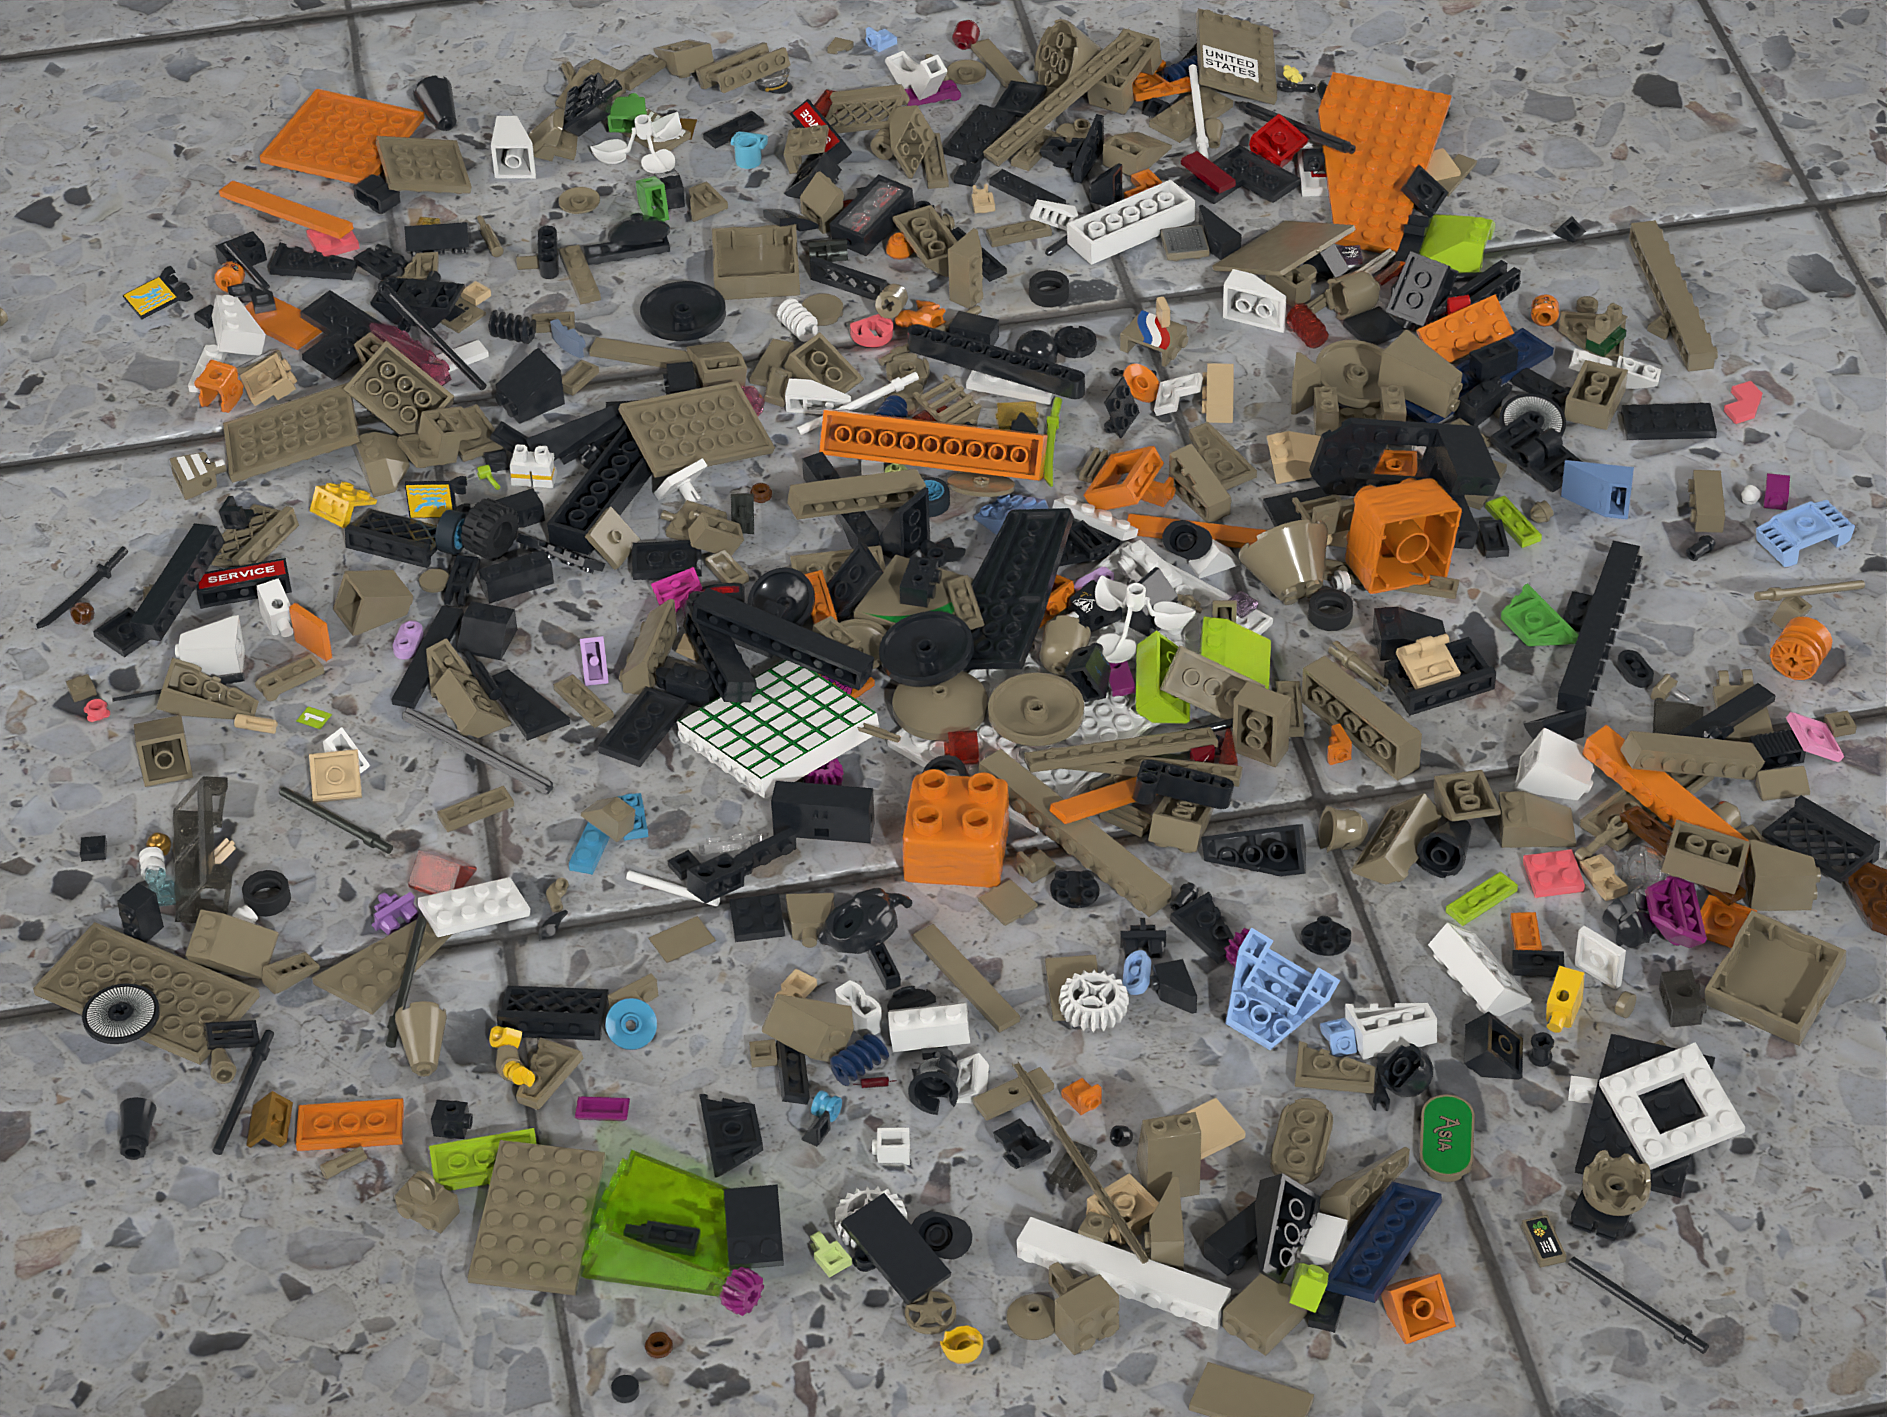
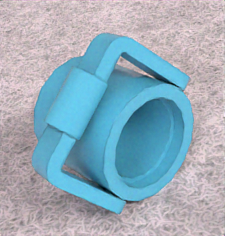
(748, 149)

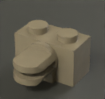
(1294, 284)
(427, 1202)

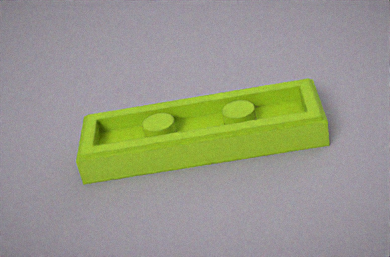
(1513, 521)
(1481, 898)

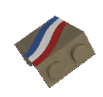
(1147, 331)

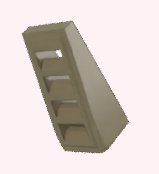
(277, 981)

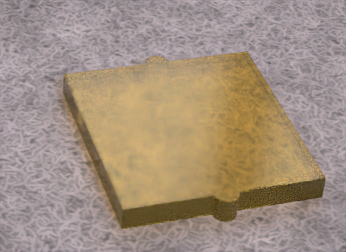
(1009, 411)

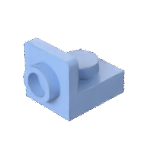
(880, 40)
(1340, 1036)

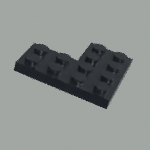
(1250, 172)
(344, 327)

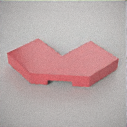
(1746, 407)

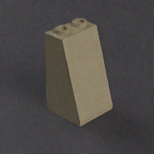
(1422, 373)
(1168, 1150)

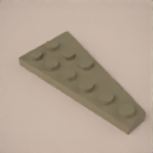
(377, 971)

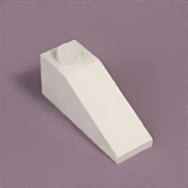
(812, 397)

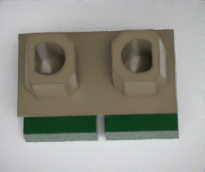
(1606, 331)

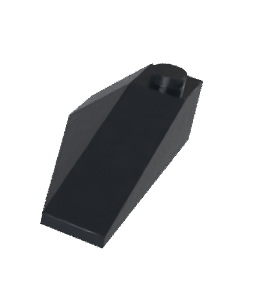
(1267, 850)
(1282, 1220)

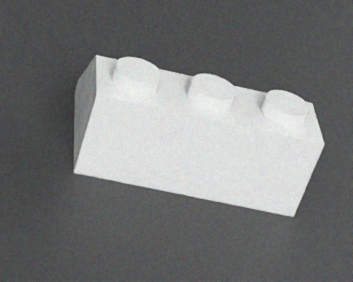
(929, 1026)

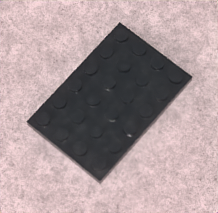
(1667, 1107)

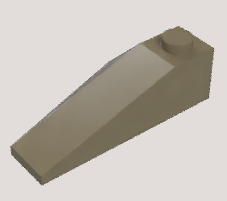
(198, 695)
(1357, 1192)

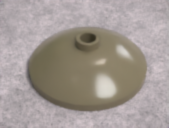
(869, 634)

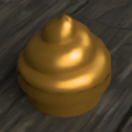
(160, 841)

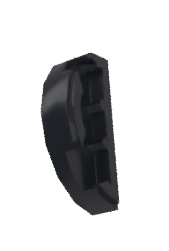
(909, 998)

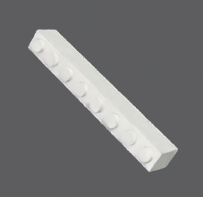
(1148, 1282)

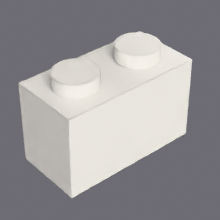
(1324, 1242)

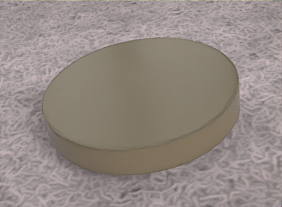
(433, 580)

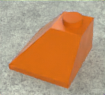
(1418, 1307)

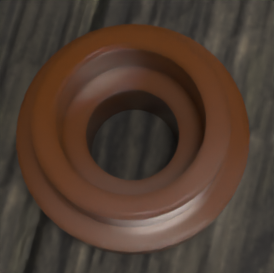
(761, 492)
(658, 1339)

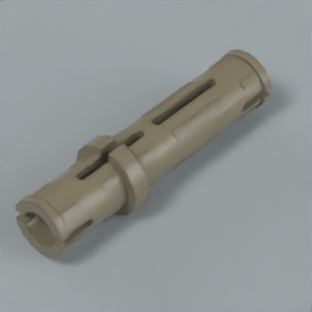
(1351, 661)

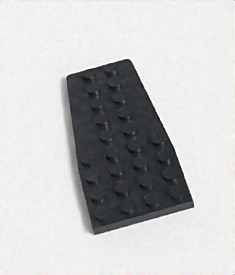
(1017, 585)

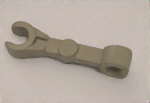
(1600, 841)

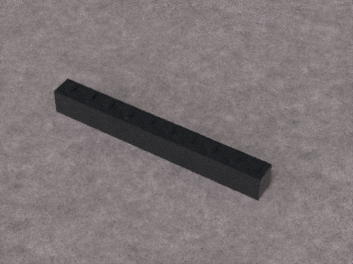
(1599, 626)

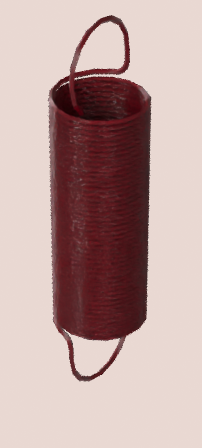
(875, 1082)

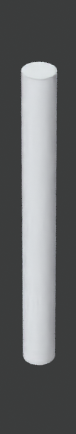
(665, 886)

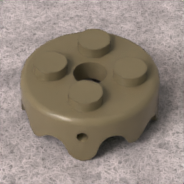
(1619, 1171)

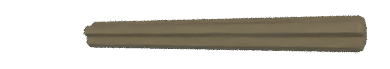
(1370, 267)

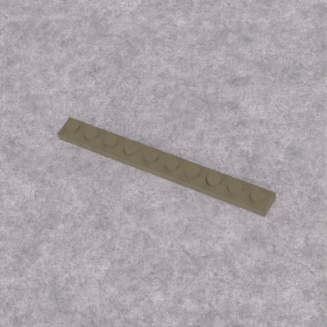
(1063, 97)

